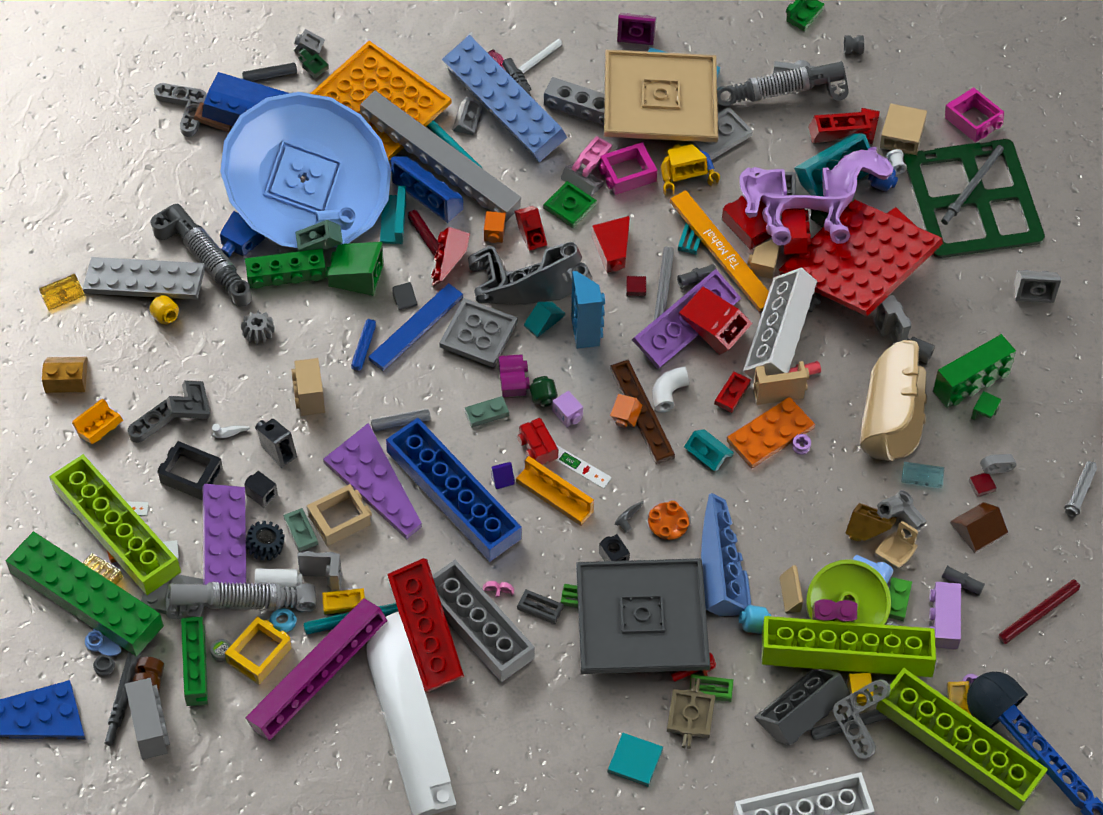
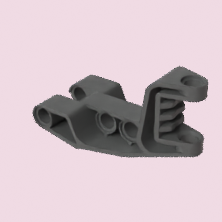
(532, 284)

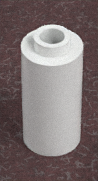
(282, 577)

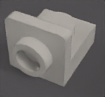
(309, 41)

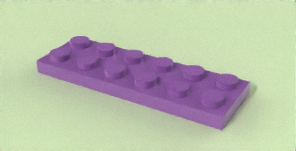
(670, 331)
(224, 534)

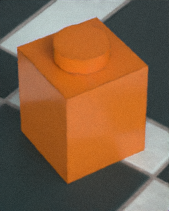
(494, 227)
(626, 411)

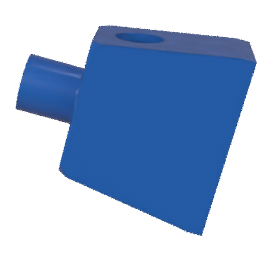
(238, 236)

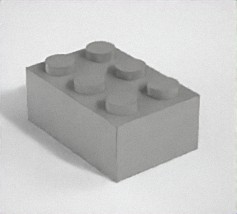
(147, 718)

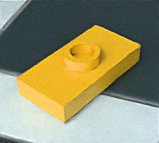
(342, 600)
(958, 692)

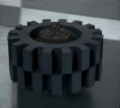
(265, 540)

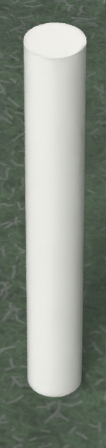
(541, 55)

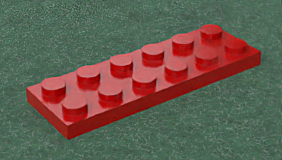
(425, 625)

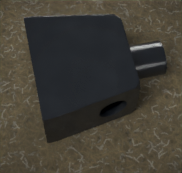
(271, 436)

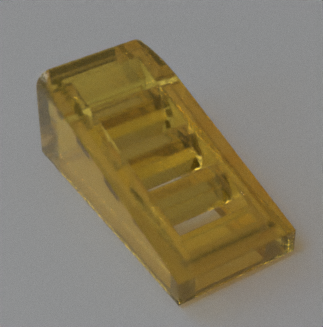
(116, 574)

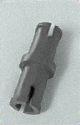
(695, 275)
(963, 579)

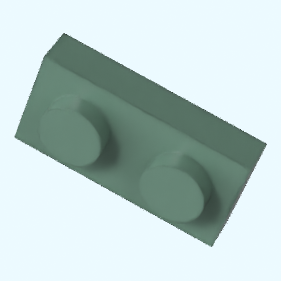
(486, 411)
(300, 529)

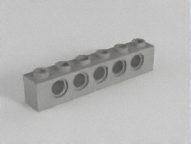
(575, 100)

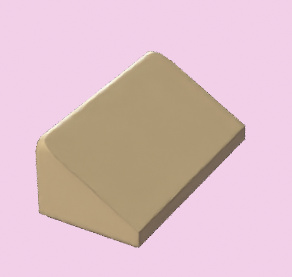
(791, 590)

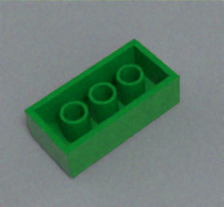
(974, 371)

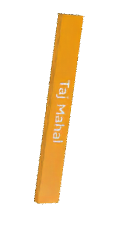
(721, 249)

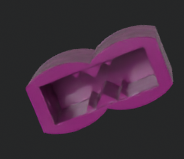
(512, 375)
(831, 611)

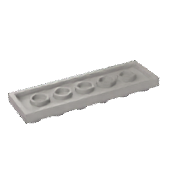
(144, 278)

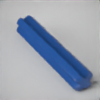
(363, 345)

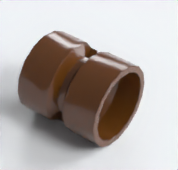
(149, 668)

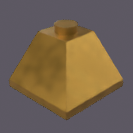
(867, 523)

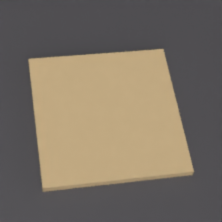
(660, 96)

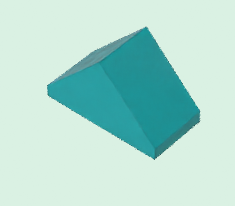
(543, 317)

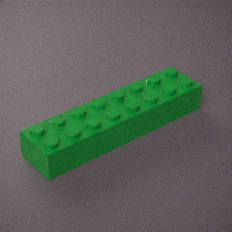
(85, 593)

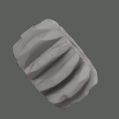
(257, 327)

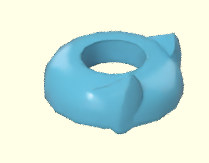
(287, 626)

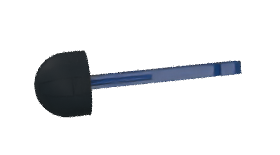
(995, 699)

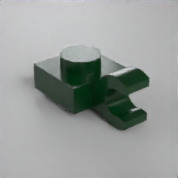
(312, 64)

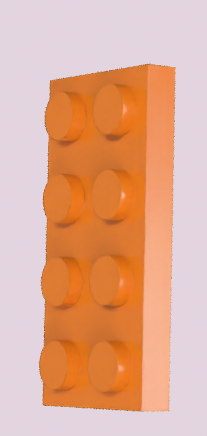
(770, 432)

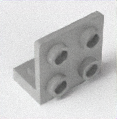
(322, 565)

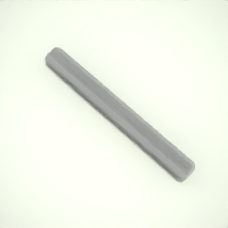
(664, 281)

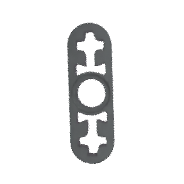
(137, 425)

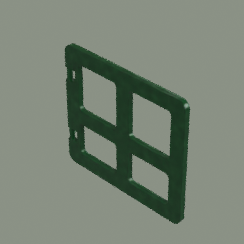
(979, 198)

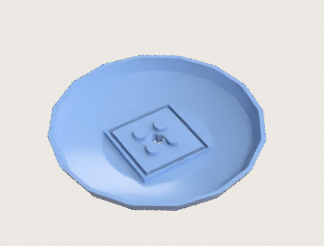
(308, 138)

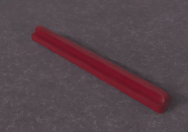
(1039, 611)

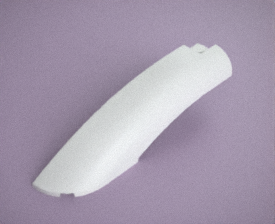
(409, 720)

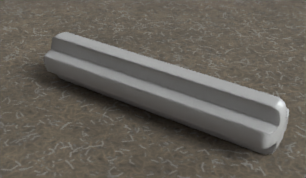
(399, 419)

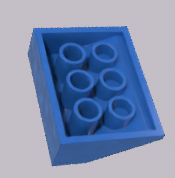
(233, 96)

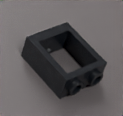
(186, 486)

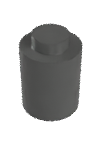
(925, 349)

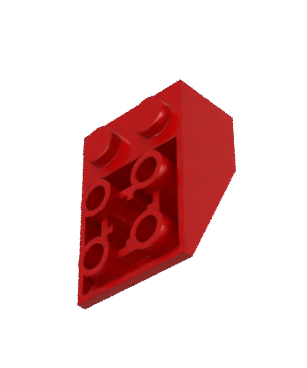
(715, 320)

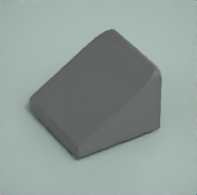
(404, 295)

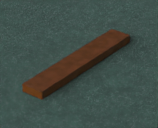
(647, 420)

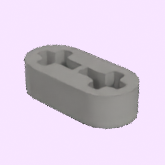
(998, 463)

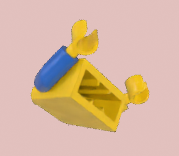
(685, 163)

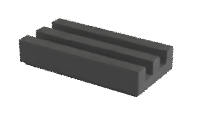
(522, 606)

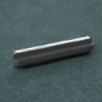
(269, 72)

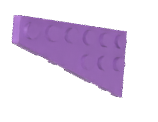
(367, 469)

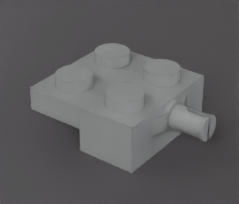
(891, 320)

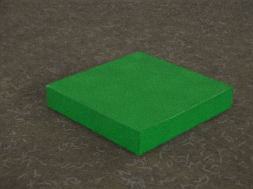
(570, 204)

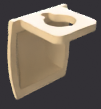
(897, 548)

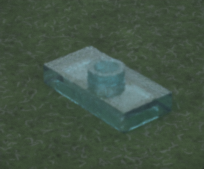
(922, 474)

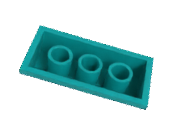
(811, 170)

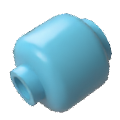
(753, 618)

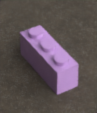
(946, 614)

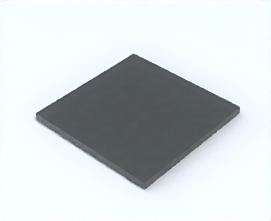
(642, 616)

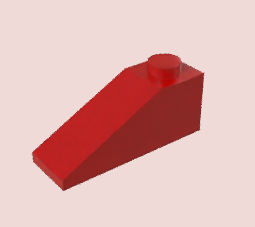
(837, 126)

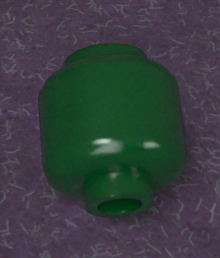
(543, 391)

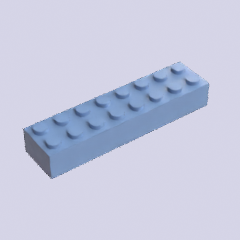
(504, 98)

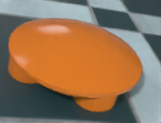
(668, 520)

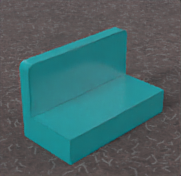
(708, 449)

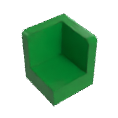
(986, 405)

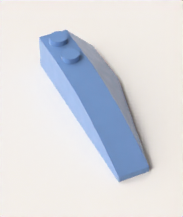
(723, 578)

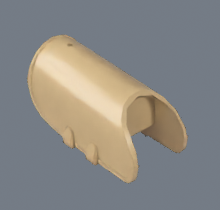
(895, 404)

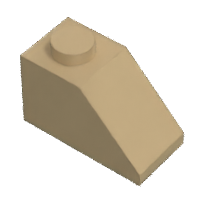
(764, 259)

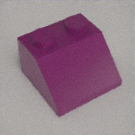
(636, 29)

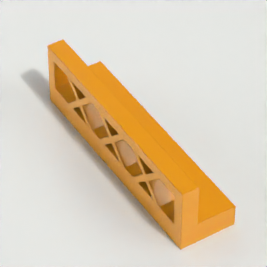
(555, 491)

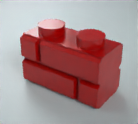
(538, 441)

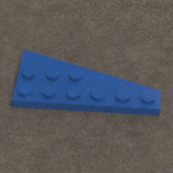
(41, 714)

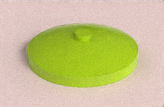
(852, 582)

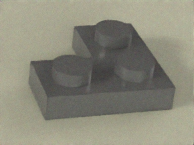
(193, 404)

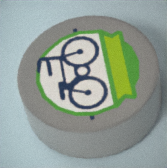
(219, 648)

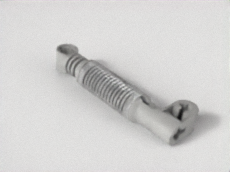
(216, 595)

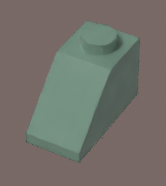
(319, 236)

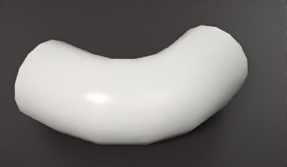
(666, 385)

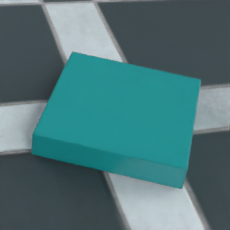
(635, 759)

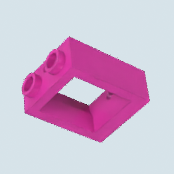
(965, 102)
(633, 181)

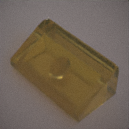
(61, 292)

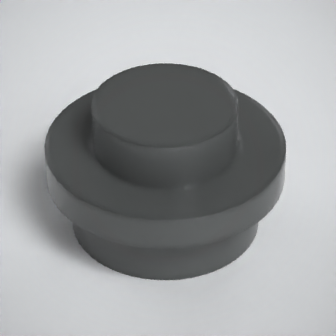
(104, 665)

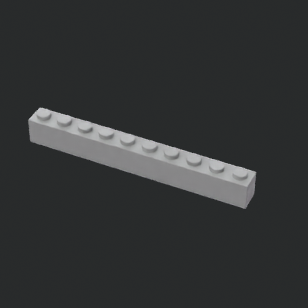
(439, 155)

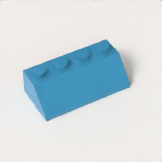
(586, 311)

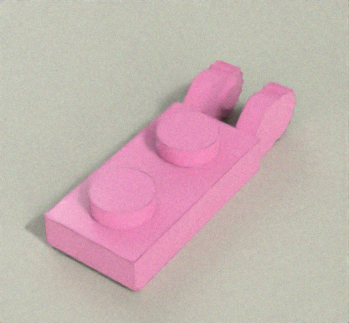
(591, 155)

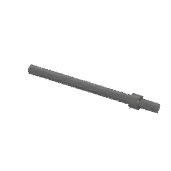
(955, 207)

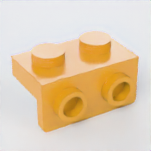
(96, 422)

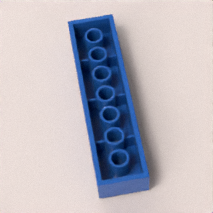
(454, 489)

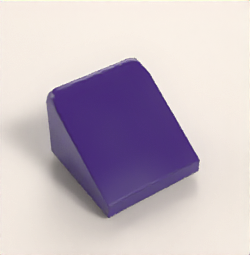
(502, 475)

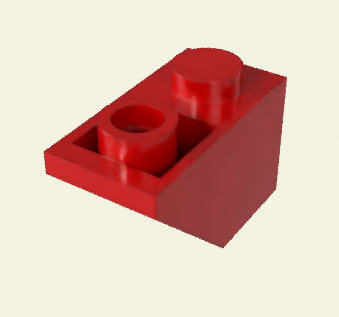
(531, 227)

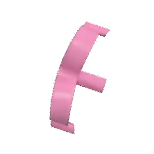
(494, 586)

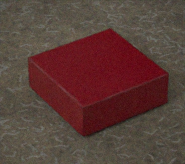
(636, 286)
(982, 484)

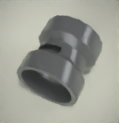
(853, 44)

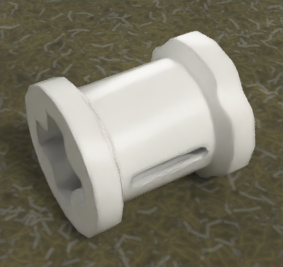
(896, 160)

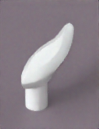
(227, 431)

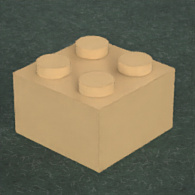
(308, 387)

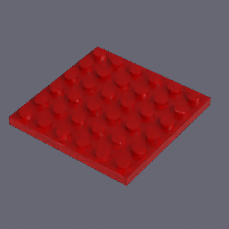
(869, 264)

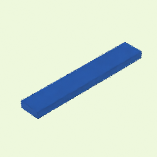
(415, 327)

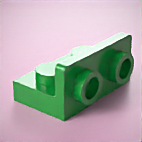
(803, 12)

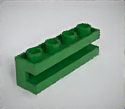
(194, 661)

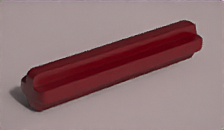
(423, 231)

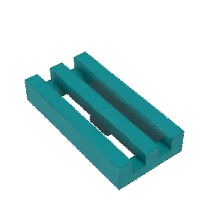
(687, 249)

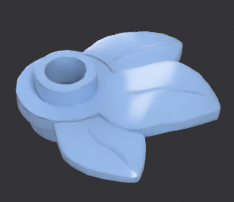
(104, 646)

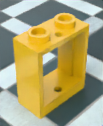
(248, 668)

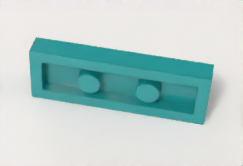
(394, 218)

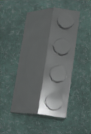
(803, 705)

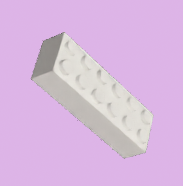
(781, 323)
(831, 797)

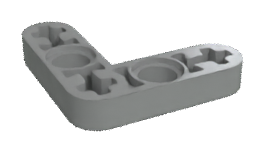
(191, 104)
(853, 710)

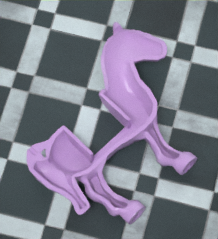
(838, 192)

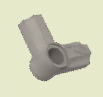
(901, 506)

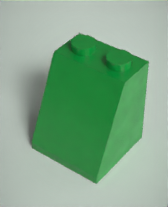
(356, 267)

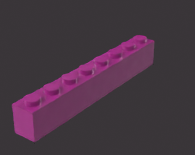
(316, 669)

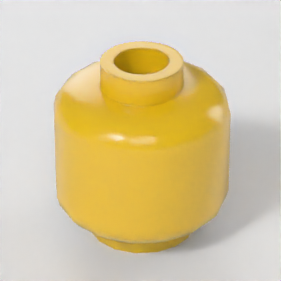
(164, 309)

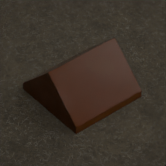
(980, 526)

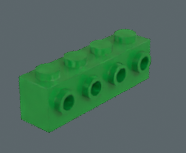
(285, 268)

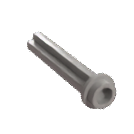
(1073, 507)

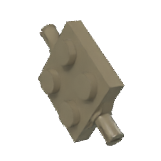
(691, 713)

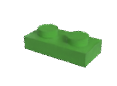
(899, 593)

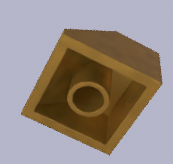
(64, 374)

